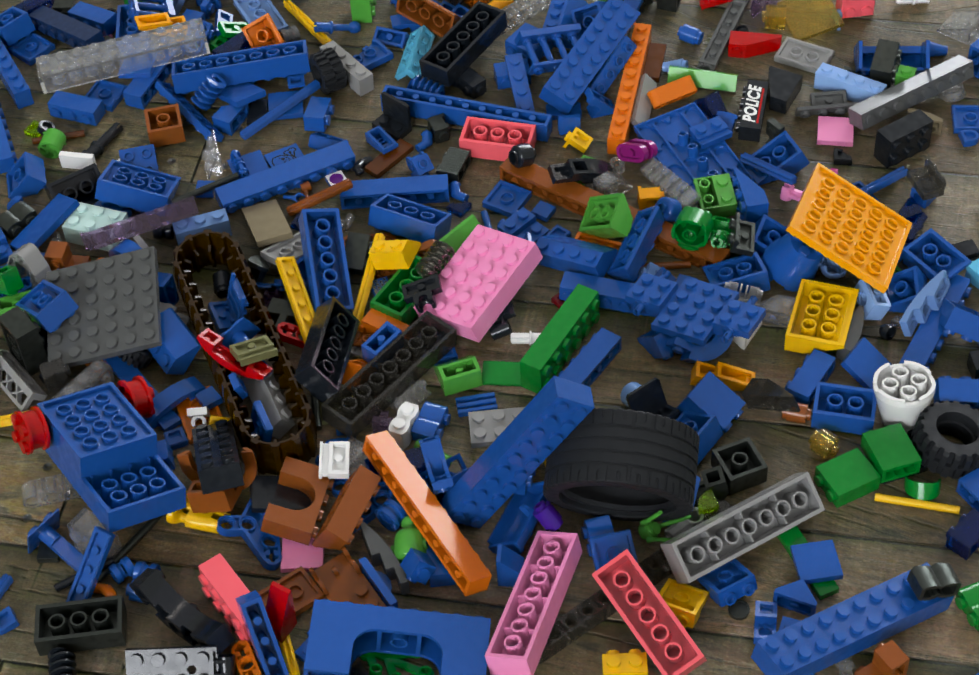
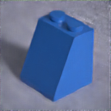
(713, 398)

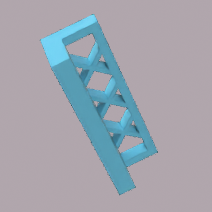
(417, 46)

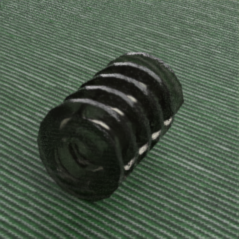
(434, 259)

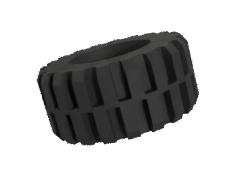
(936, 451)

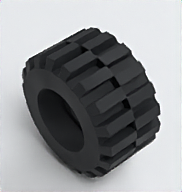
(328, 70)

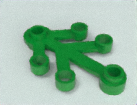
(391, 661)

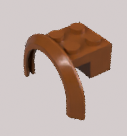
(217, 501)

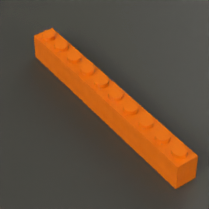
(628, 89)
(427, 513)

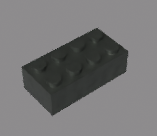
(81, 624)

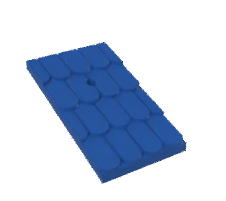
(680, 151)

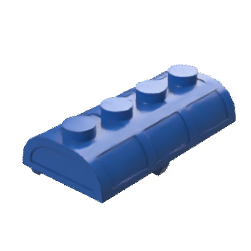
(517, 520)

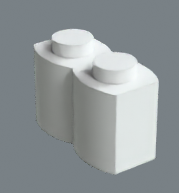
(402, 424)

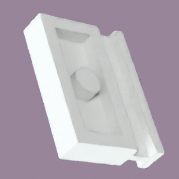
(334, 459)

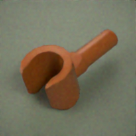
(305, 188)

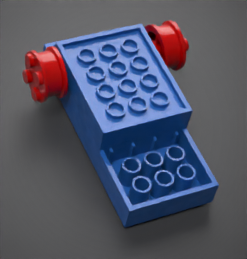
(105, 451)

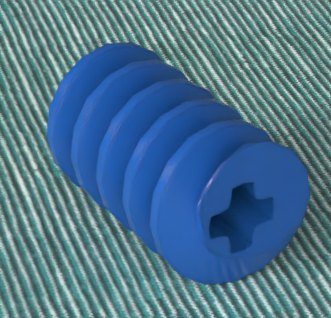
(423, 84)
(209, 91)

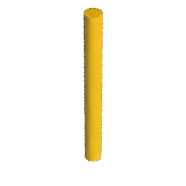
(917, 503)

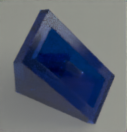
(711, 104)

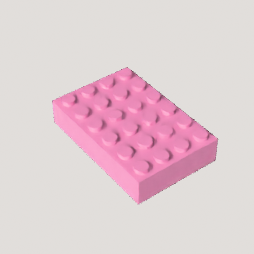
(482, 280)

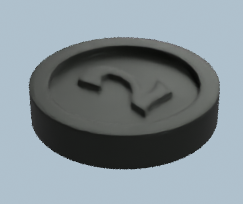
(739, 610)

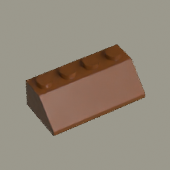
(428, 13)
(348, 509)

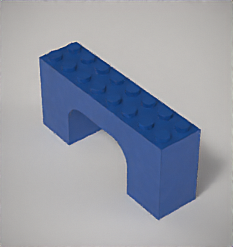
(348, 630)

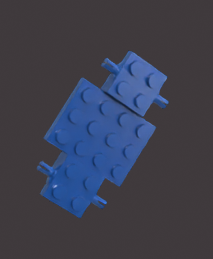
(694, 308)

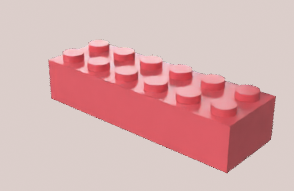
(648, 616)

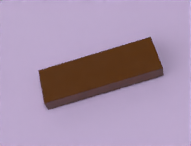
(654, 60)
(385, 162)

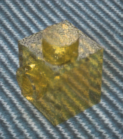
(774, 17)

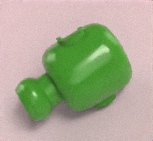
(408, 538)

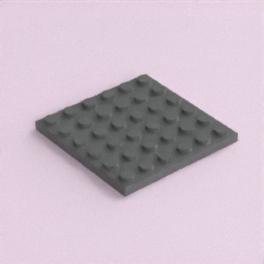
(115, 308)

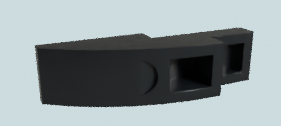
(578, 170)

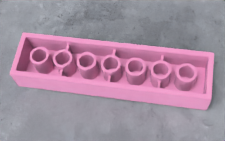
(534, 604)

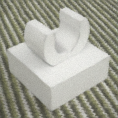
(198, 413)

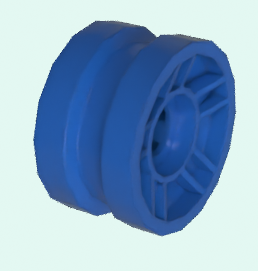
(390, 515)

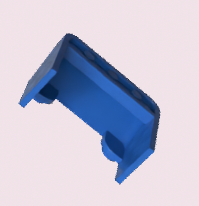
(911, 56)

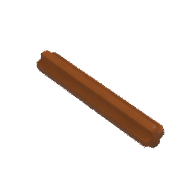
(319, 197)

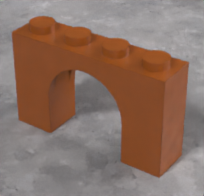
(298, 524)

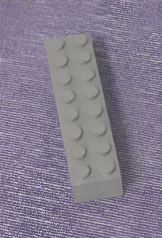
(742, 527)

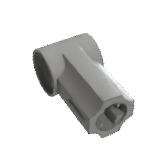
(678, 528)

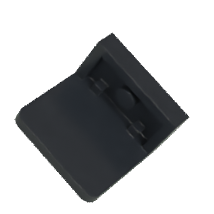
(651, 399)

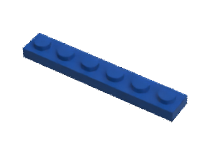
(188, 110)

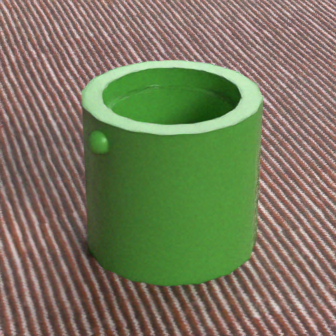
(52, 143)

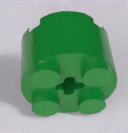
(692, 228)

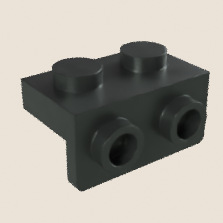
(741, 236)

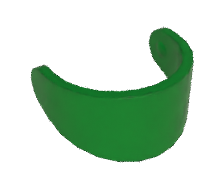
(922, 490)

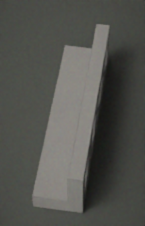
(23, 380)

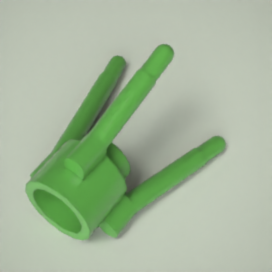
(649, 529)

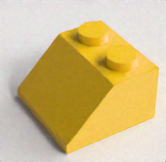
(393, 254)

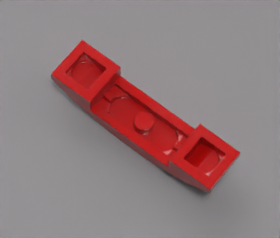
(213, 346)

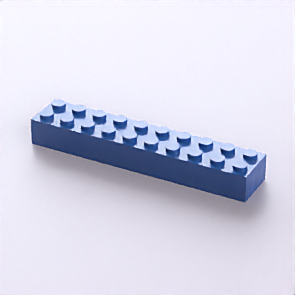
(518, 451)
(845, 628)

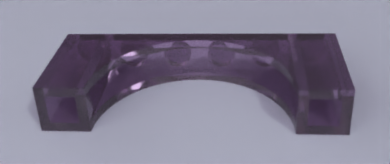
(139, 224)

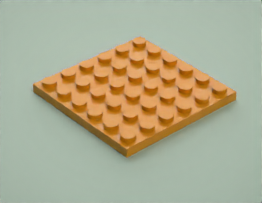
(850, 227)

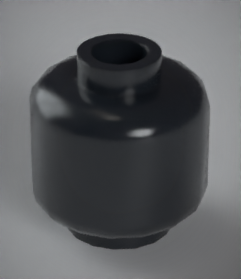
(522, 155)

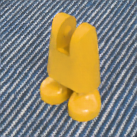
(200, 521)

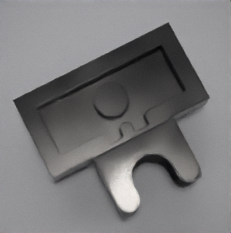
(422, 292)

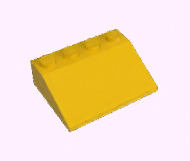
(820, 317)

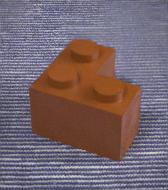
(59, 256)
(887, 660)

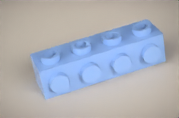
(856, 86)

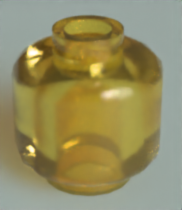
(824, 443)

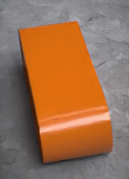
(672, 92)

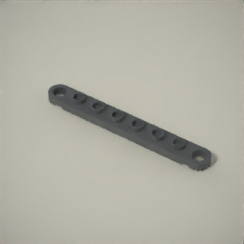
(721, 35)

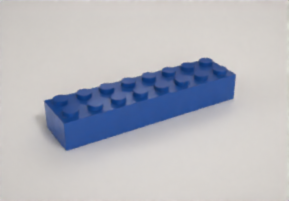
(589, 55)
(242, 65)

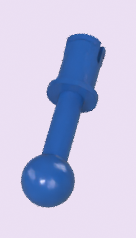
(352, 27)

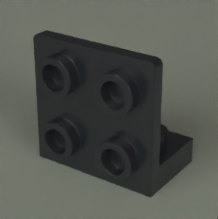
(395, 117)

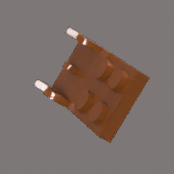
(343, 581)

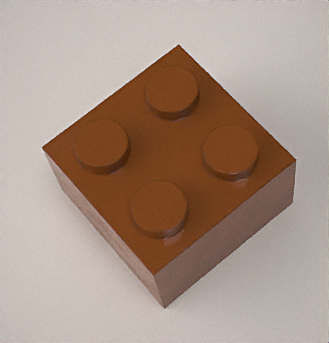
(164, 125)

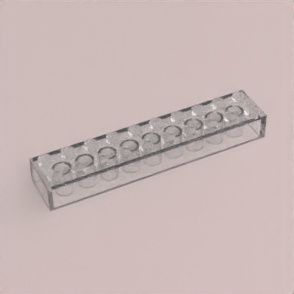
(122, 55)

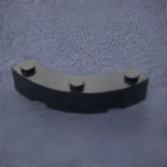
(178, 614)

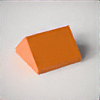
(262, 32)

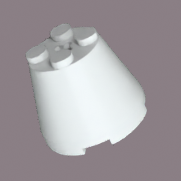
(903, 392)

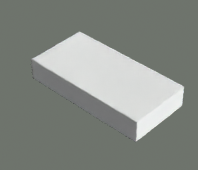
(76, 160)

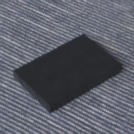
(267, 490)

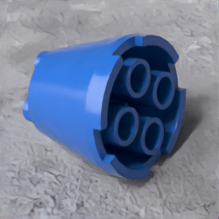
(790, 261)

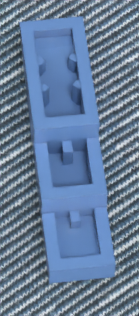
(926, 300)

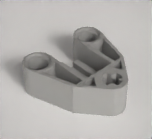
(30, 261)

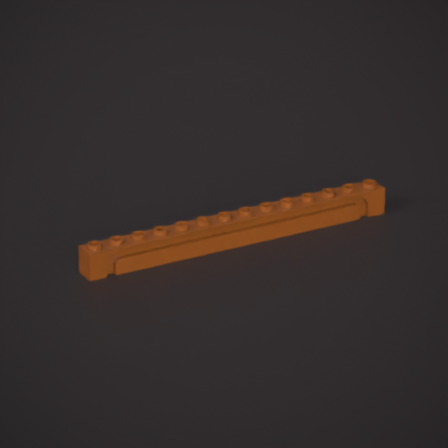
(576, 197)

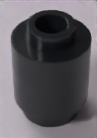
(221, 283)

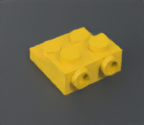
(684, 601)
(624, 663)

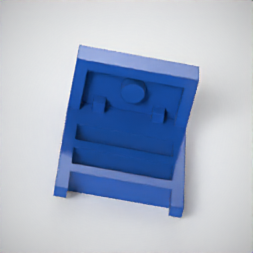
(227, 312)

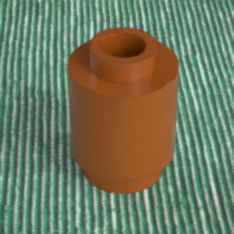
(798, 417)

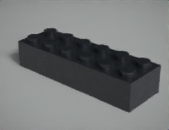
(463, 44)
(327, 349)
(217, 457)

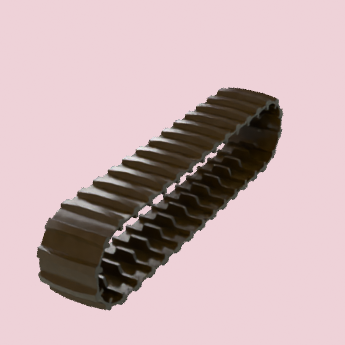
(220, 249)

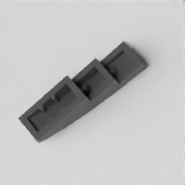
(382, 555)

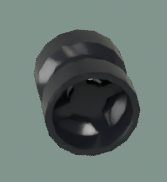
(164, 231)

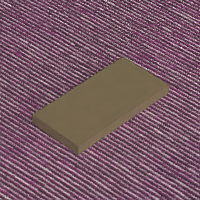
(267, 223)

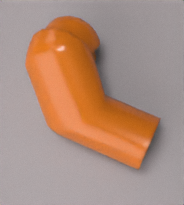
(105, 589)

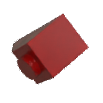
(752, 44)
(281, 611)

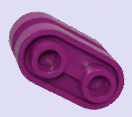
(636, 150)

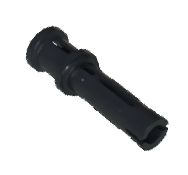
(98, 147)

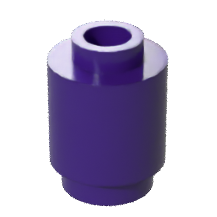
(547, 515)

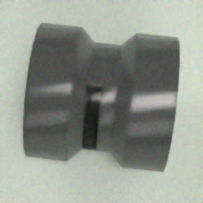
(290, 34)

